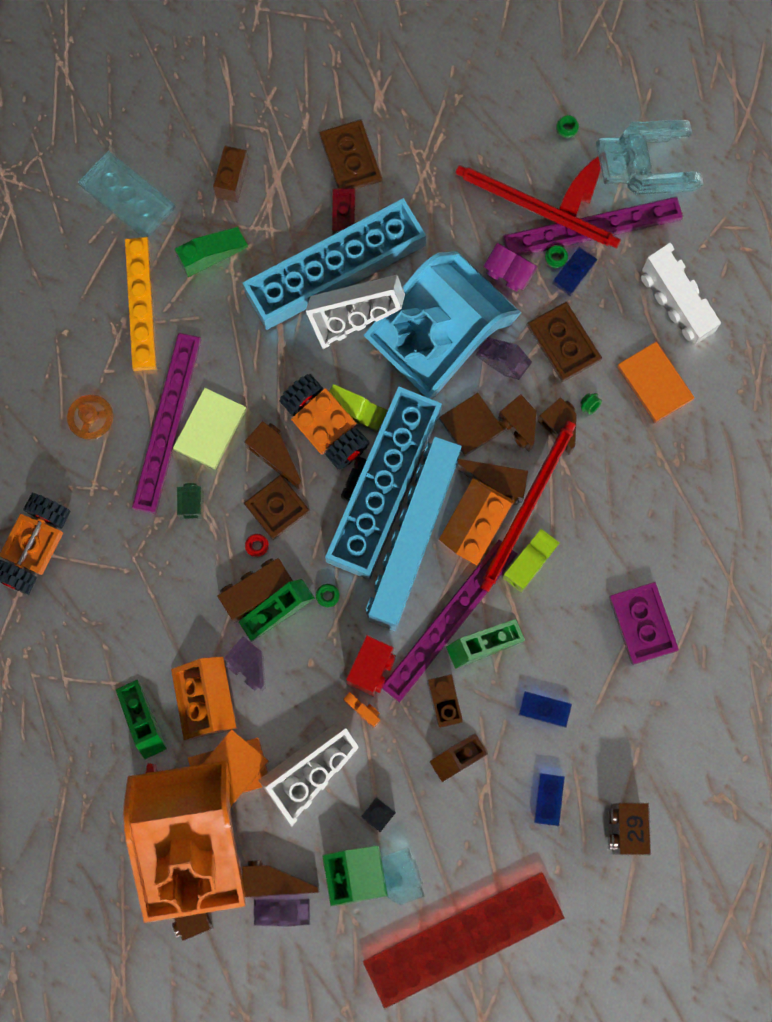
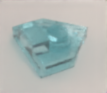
(402, 877)

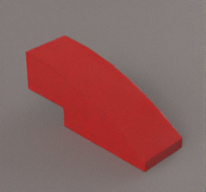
(581, 188)

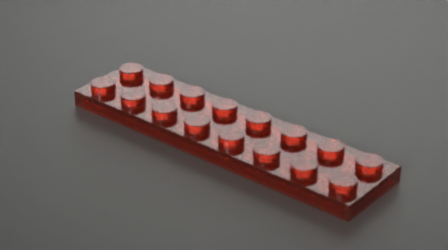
(463, 939)

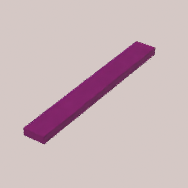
(615, 222)
(166, 423)
(442, 629)

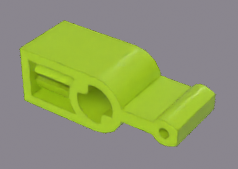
(360, 408)
(530, 560)

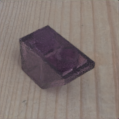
(504, 357)
(249, 662)
(281, 912)

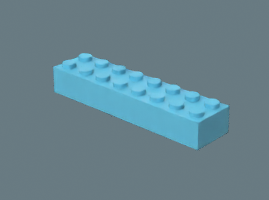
(335, 263)
(383, 483)
(416, 529)

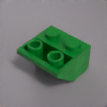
(354, 875)

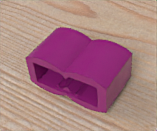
(510, 267)

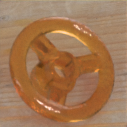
(83, 410)

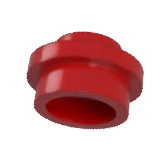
(253, 539)

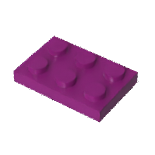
(643, 623)

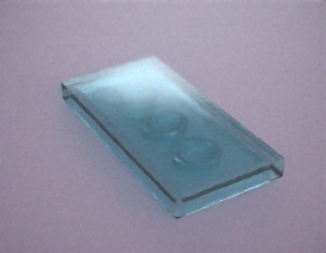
(127, 195)

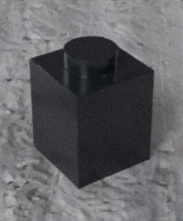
(378, 814)

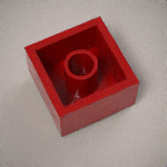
(370, 666)

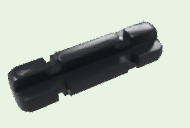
(353, 478)

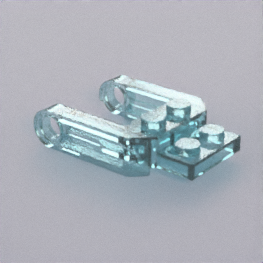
(628, 158)

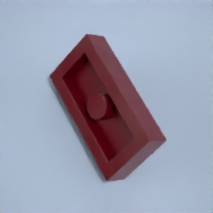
(343, 209)

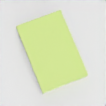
(209, 428)

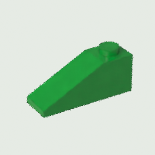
(209, 250)
(276, 609)
(484, 643)
(140, 720)

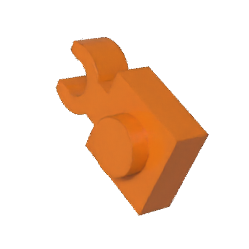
(368, 713)

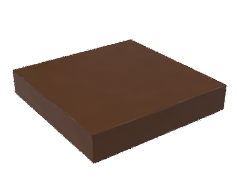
(471, 424)
(276, 507)

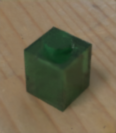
(190, 501)

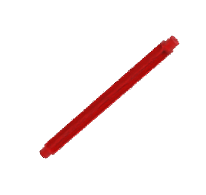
(538, 206)
(527, 506)

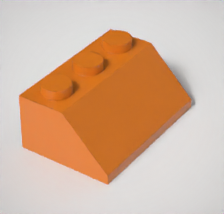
(476, 521)
(203, 698)

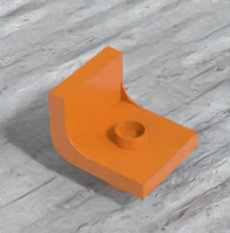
(182, 841)

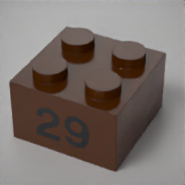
(629, 829)

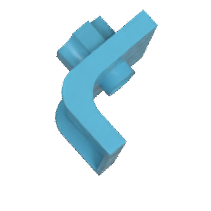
(441, 321)

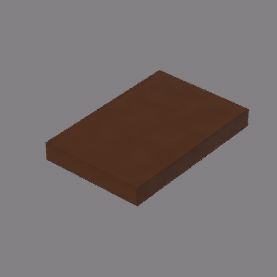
(350, 156)
(564, 341)

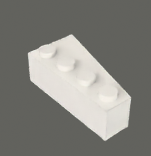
(679, 295)
(353, 307)
(308, 771)

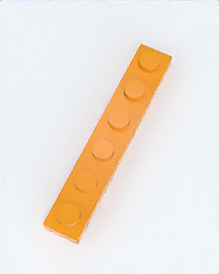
(140, 304)

